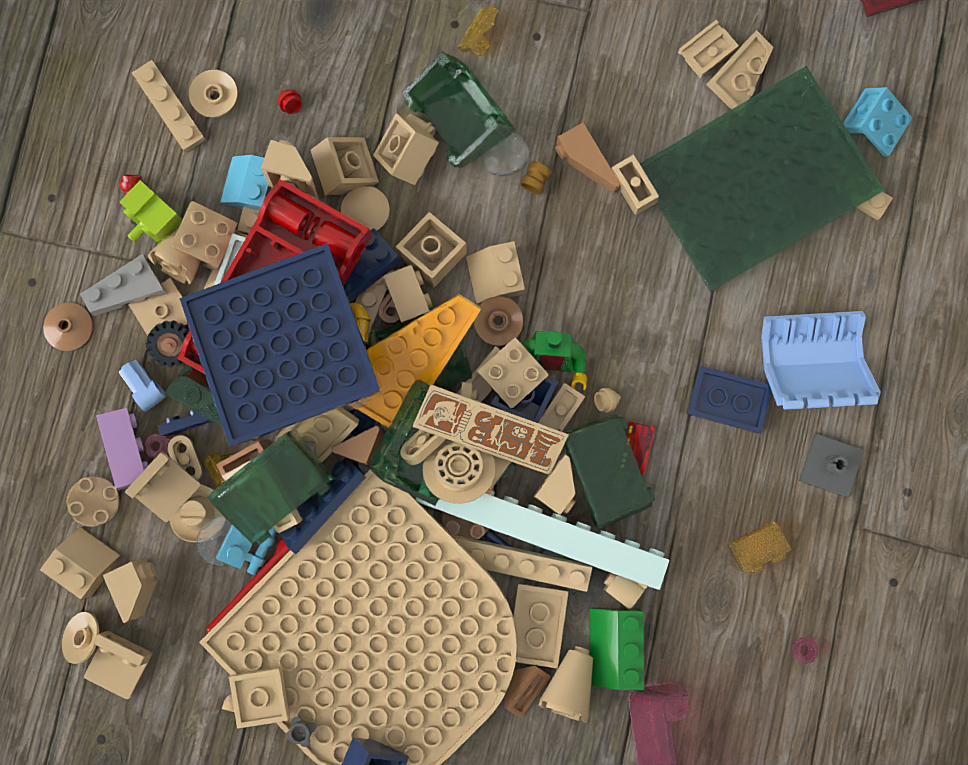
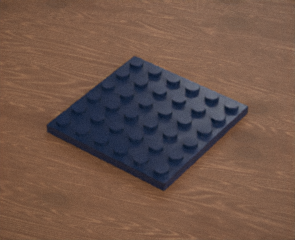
(279, 345)

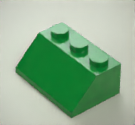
(617, 648)

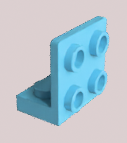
(879, 118)

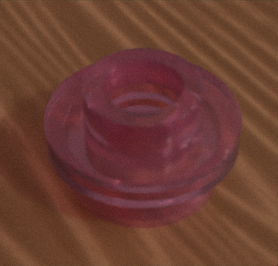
(163, 440)
(812, 650)

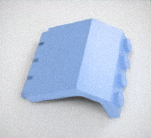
(817, 360)

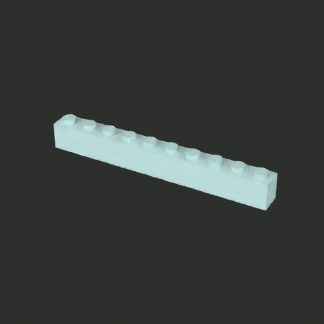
(561, 537)

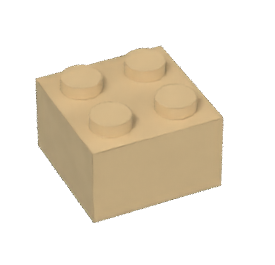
(431, 249)

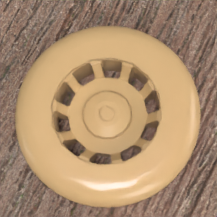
(458, 467)

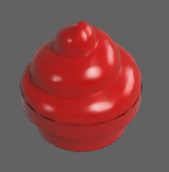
(289, 101)
(128, 182)

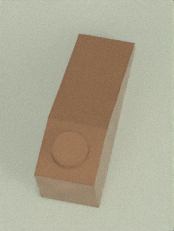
(585, 156)

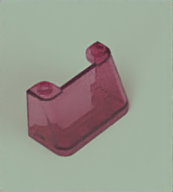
(651, 718)

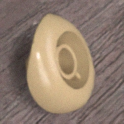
(193, 515)

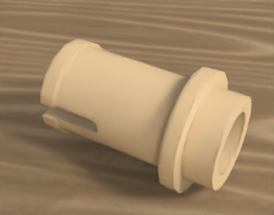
(428, 127)

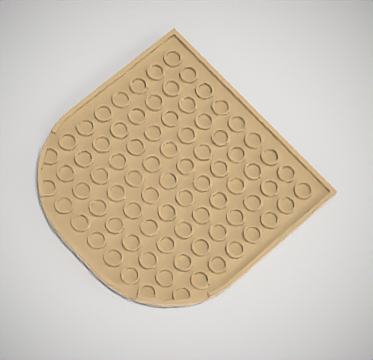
(377, 631)

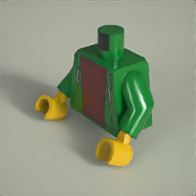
(558, 353)

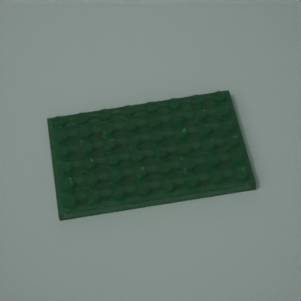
(760, 178)

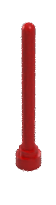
(281, 551)

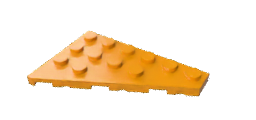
(416, 353)

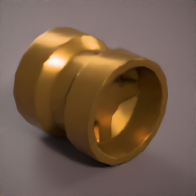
(535, 177)

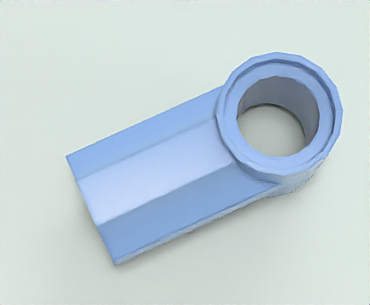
(146, 391)

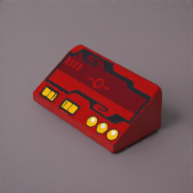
(640, 440)

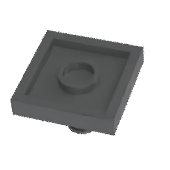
(831, 465)

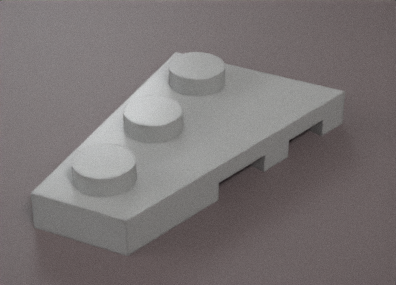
(125, 285)

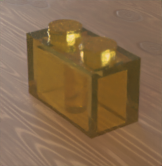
(759, 548)

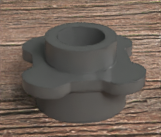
(294, 735)

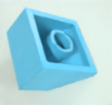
(245, 183)

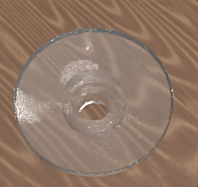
(207, 540)

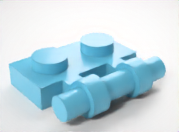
(236, 550)

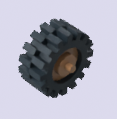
(165, 342)

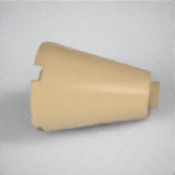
(174, 262)
(571, 686)

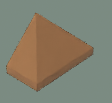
(524, 688)

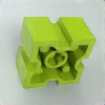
(149, 214)

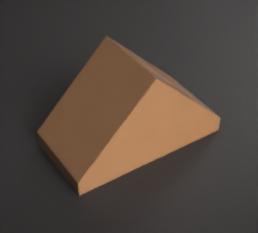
(361, 447)

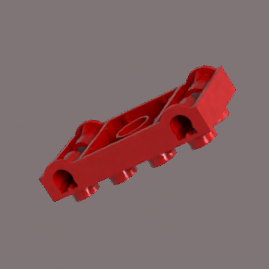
(288, 226)

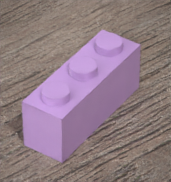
(121, 446)

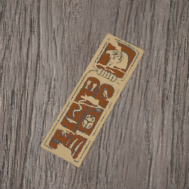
(490, 430)

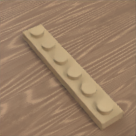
(528, 564)

